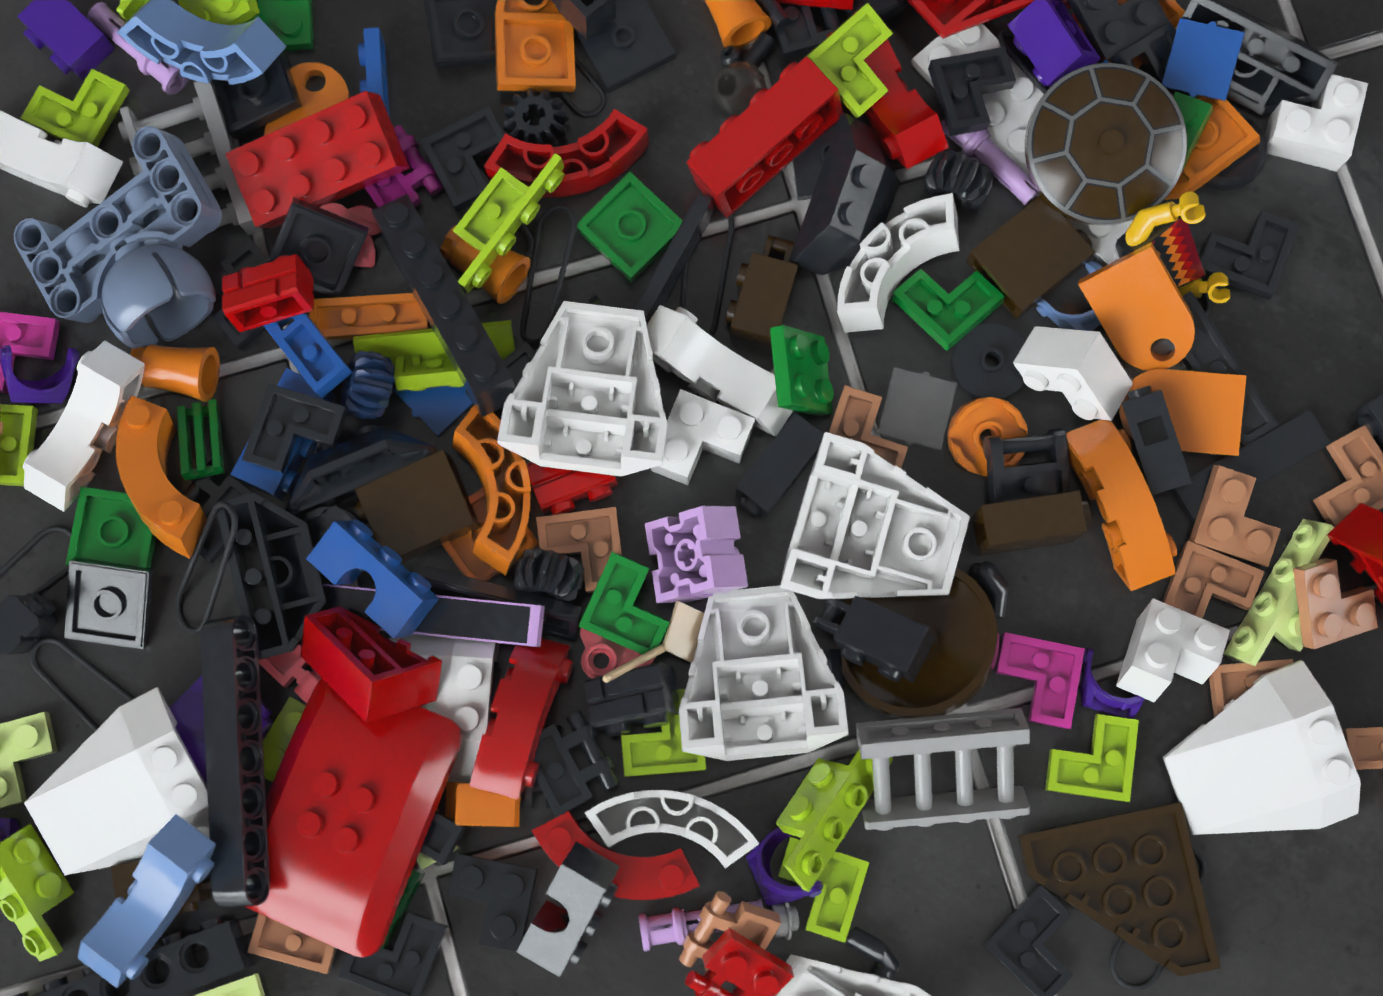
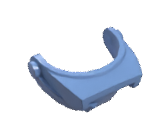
(1087, 321)

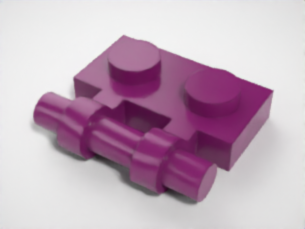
(400, 185)

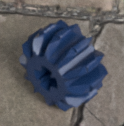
(368, 386)

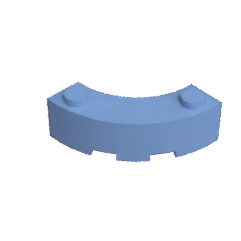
(201, 47)
(164, 880)

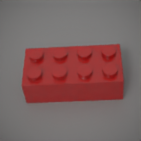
(765, 136)
(318, 158)

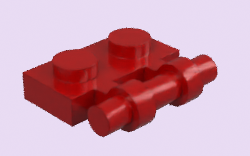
(744, 965)

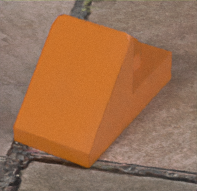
(479, 807)

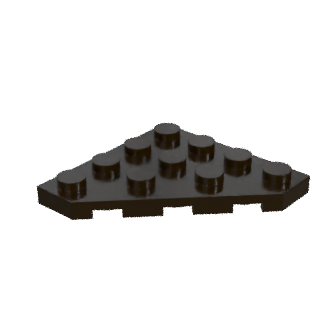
(1133, 879)

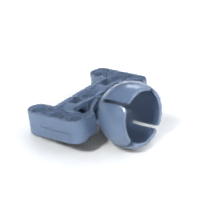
(141, 262)

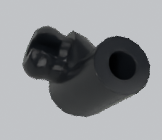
(755, 54)
(994, 583)
(876, 950)

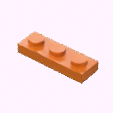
(367, 315)

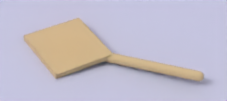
(679, 640)

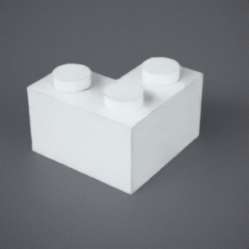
(1318, 133)
(1076, 365)
(699, 426)
(1170, 643)

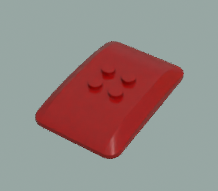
(352, 817)

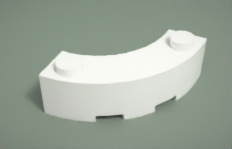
(62, 166)
(890, 254)
(714, 369)
(86, 426)
(674, 814)

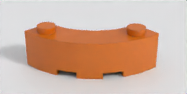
(142, 463)
(504, 485)
(1133, 525)

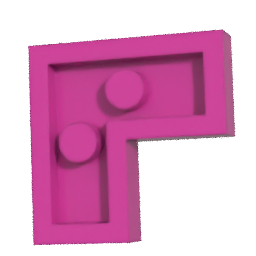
(28, 338)
(1055, 673)

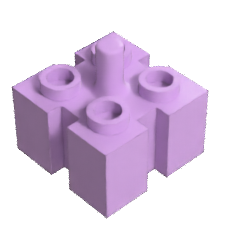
(696, 554)

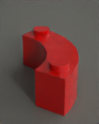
(901, 117)
(587, 163)
(522, 704)
(638, 875)

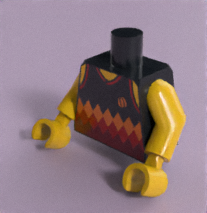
(1172, 237)

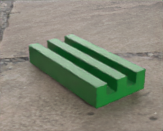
(197, 413)

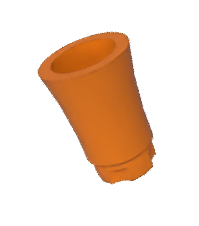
(738, 21)
(507, 271)
(180, 369)

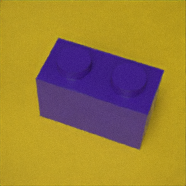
(66, 33)
(1051, 40)

